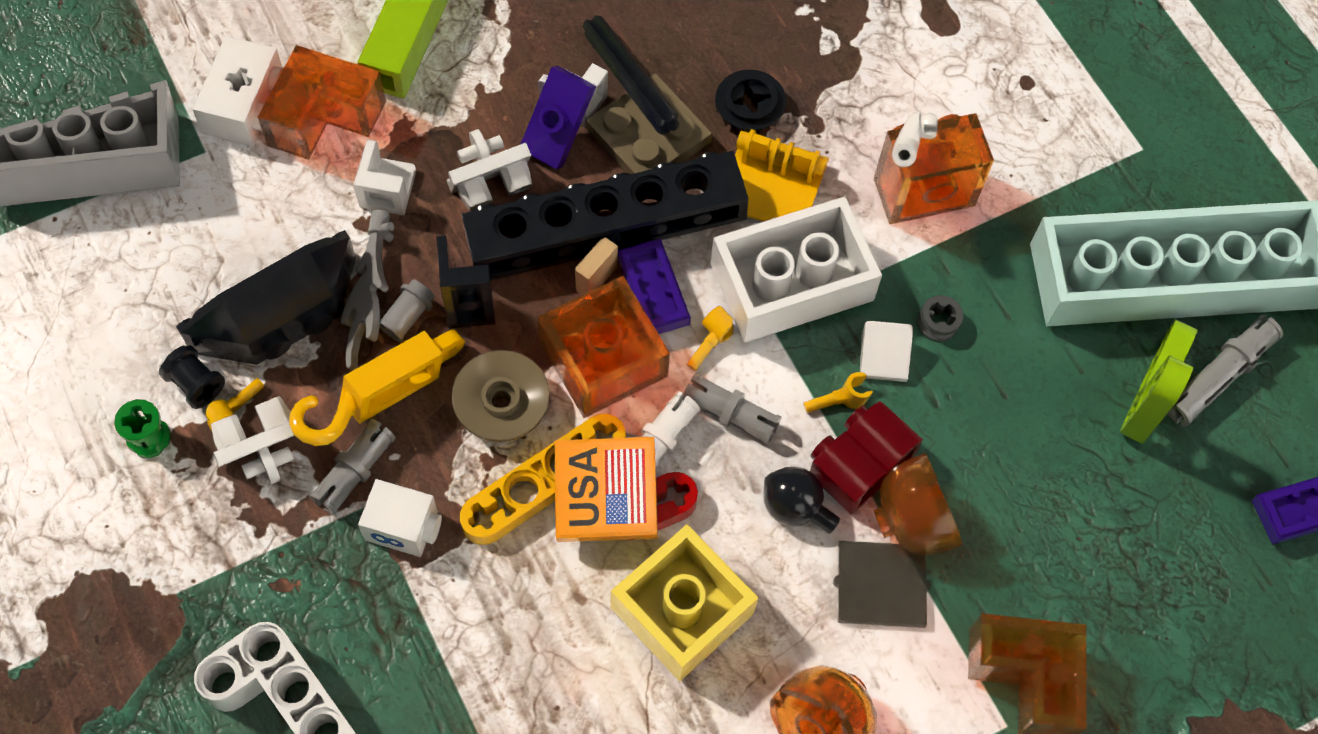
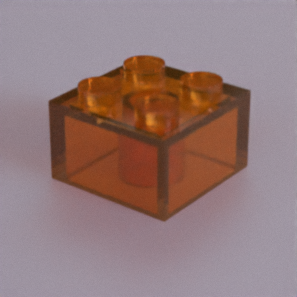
(944, 176)
(603, 346)

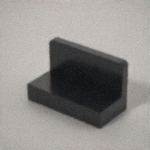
(464, 291)

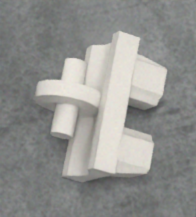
(471, 178)
(233, 444)

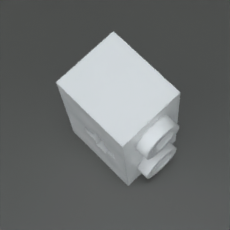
(237, 90)

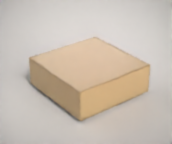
(596, 266)

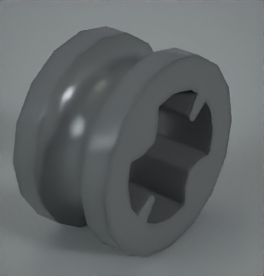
(941, 331)

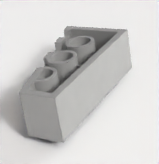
(93, 151)

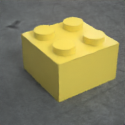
(683, 602)

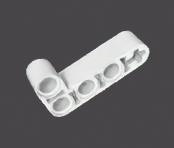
(270, 676)

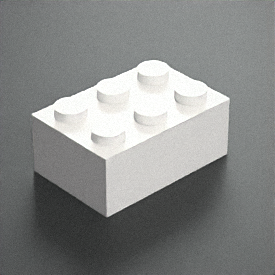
(795, 269)

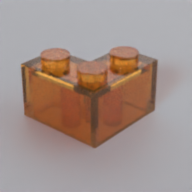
(319, 92)
(1043, 660)

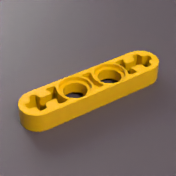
(534, 470)

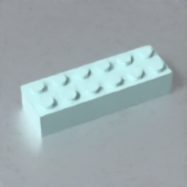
(1177, 263)

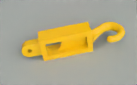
(379, 384)

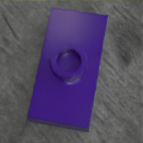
(557, 116)
(654, 285)
(1289, 510)

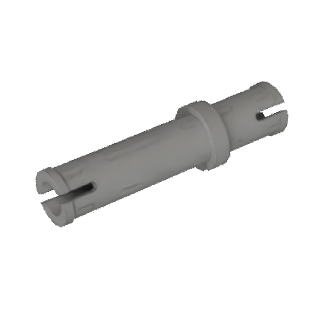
(1237, 357)

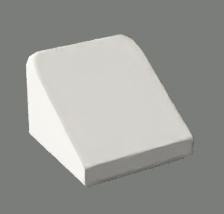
(886, 350)

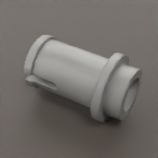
(406, 309)

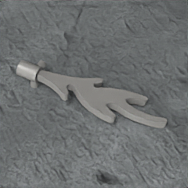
(362, 306)

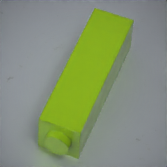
(401, 41)

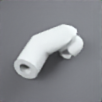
(908, 140)

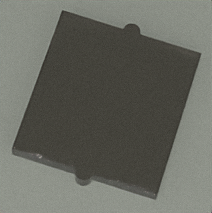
(881, 585)

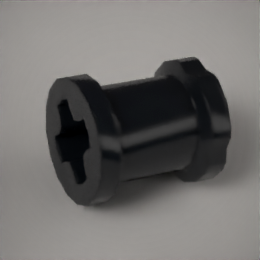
(191, 376)

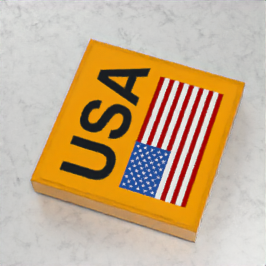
(605, 489)

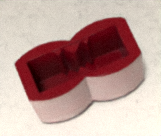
(862, 456)

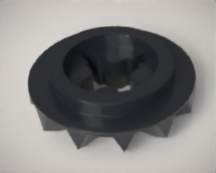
(761, 89)

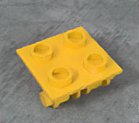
(777, 175)

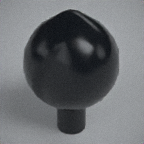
(796, 497)

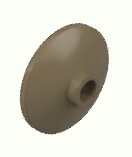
(495, 376)

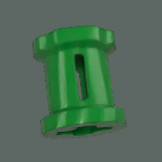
(140, 429)

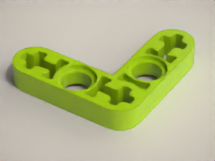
(1161, 384)

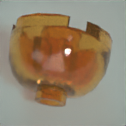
(916, 509)
(823, 703)

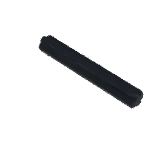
(631, 75)

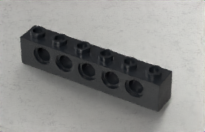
(632, 223)

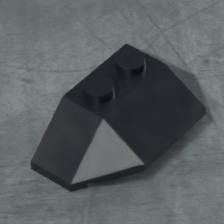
(275, 305)

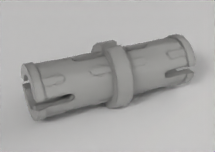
(732, 408)
(352, 467)

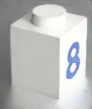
(400, 518)

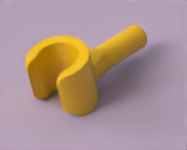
(721, 328)
(845, 395)
(221, 408)

